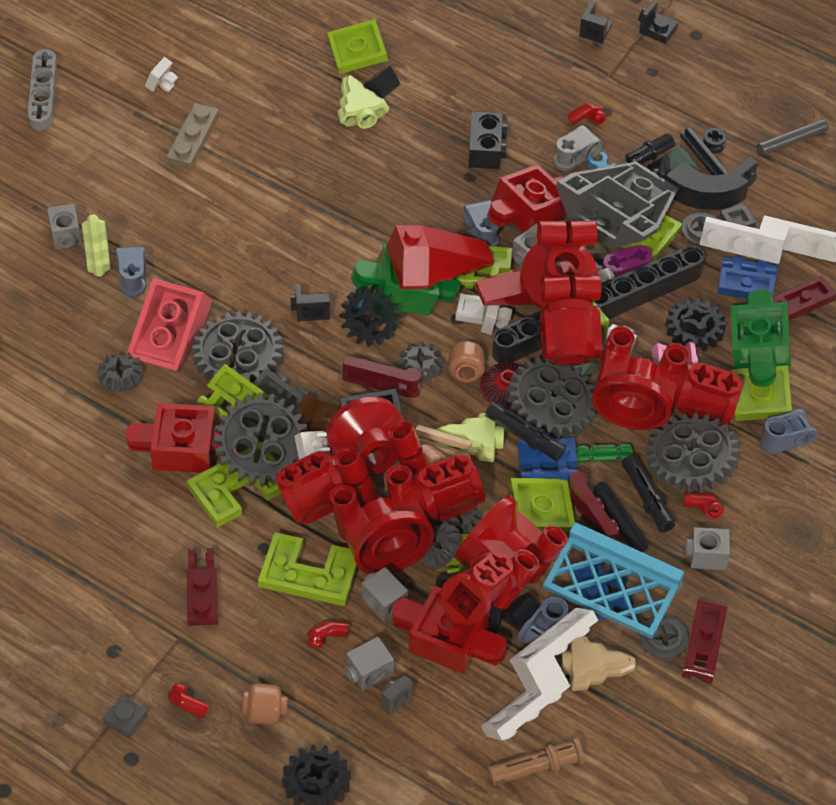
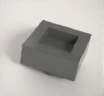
(738, 215)
(396, 694)
(125, 716)

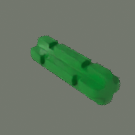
(603, 453)

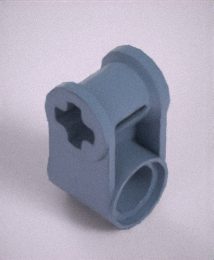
(479, 224)
(132, 270)
(787, 432)
(540, 621)

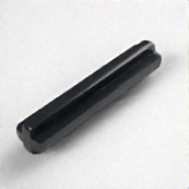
(702, 152)
(624, 521)

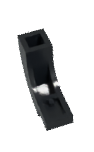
(712, 191)

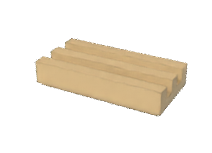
(465, 444)

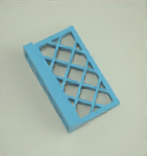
(630, 562)

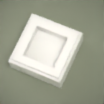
(470, 309)

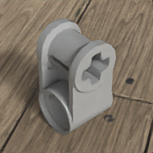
(575, 148)

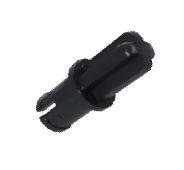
(651, 149)

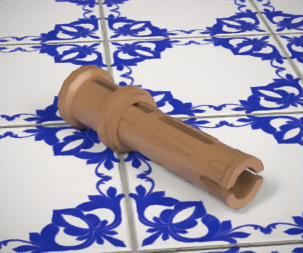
(549, 759)

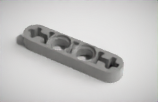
(42, 89)

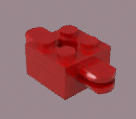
(526, 199)
(174, 426)
(465, 641)

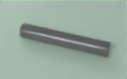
(792, 137)

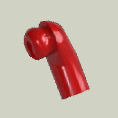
(587, 111)
(705, 502)
(326, 628)
(180, 699)

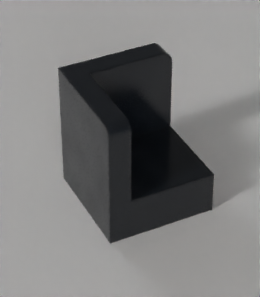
(593, 26)

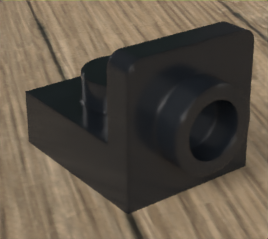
(656, 25)
(311, 306)

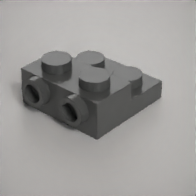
(279, 386)

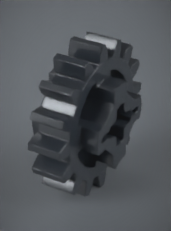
(361, 324)
(695, 324)
(318, 774)

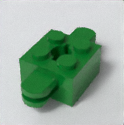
(415, 300)
(760, 337)

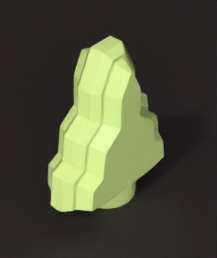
(359, 105)
(96, 245)
(482, 432)

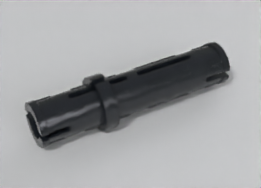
(533, 436)
(652, 502)

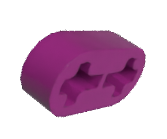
(626, 260)

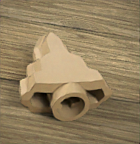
(592, 663)

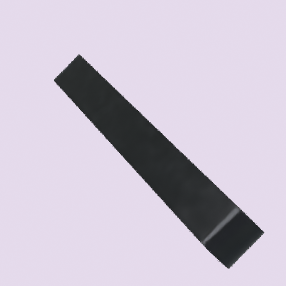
(617, 297)

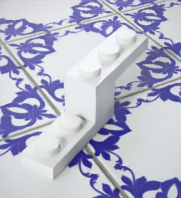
(769, 240)
(539, 674)

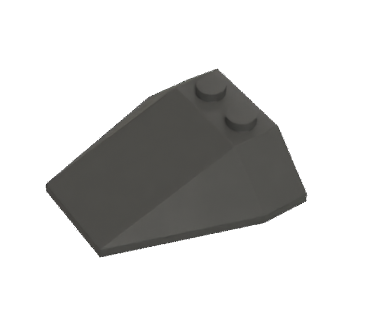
(621, 199)

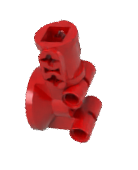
(567, 316)
(642, 395)
(362, 441)
(398, 528)
(502, 558)

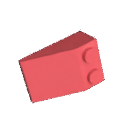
(168, 324)

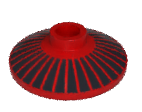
(495, 383)

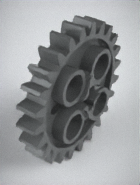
(221, 341)
(546, 391)
(236, 433)
(692, 453)

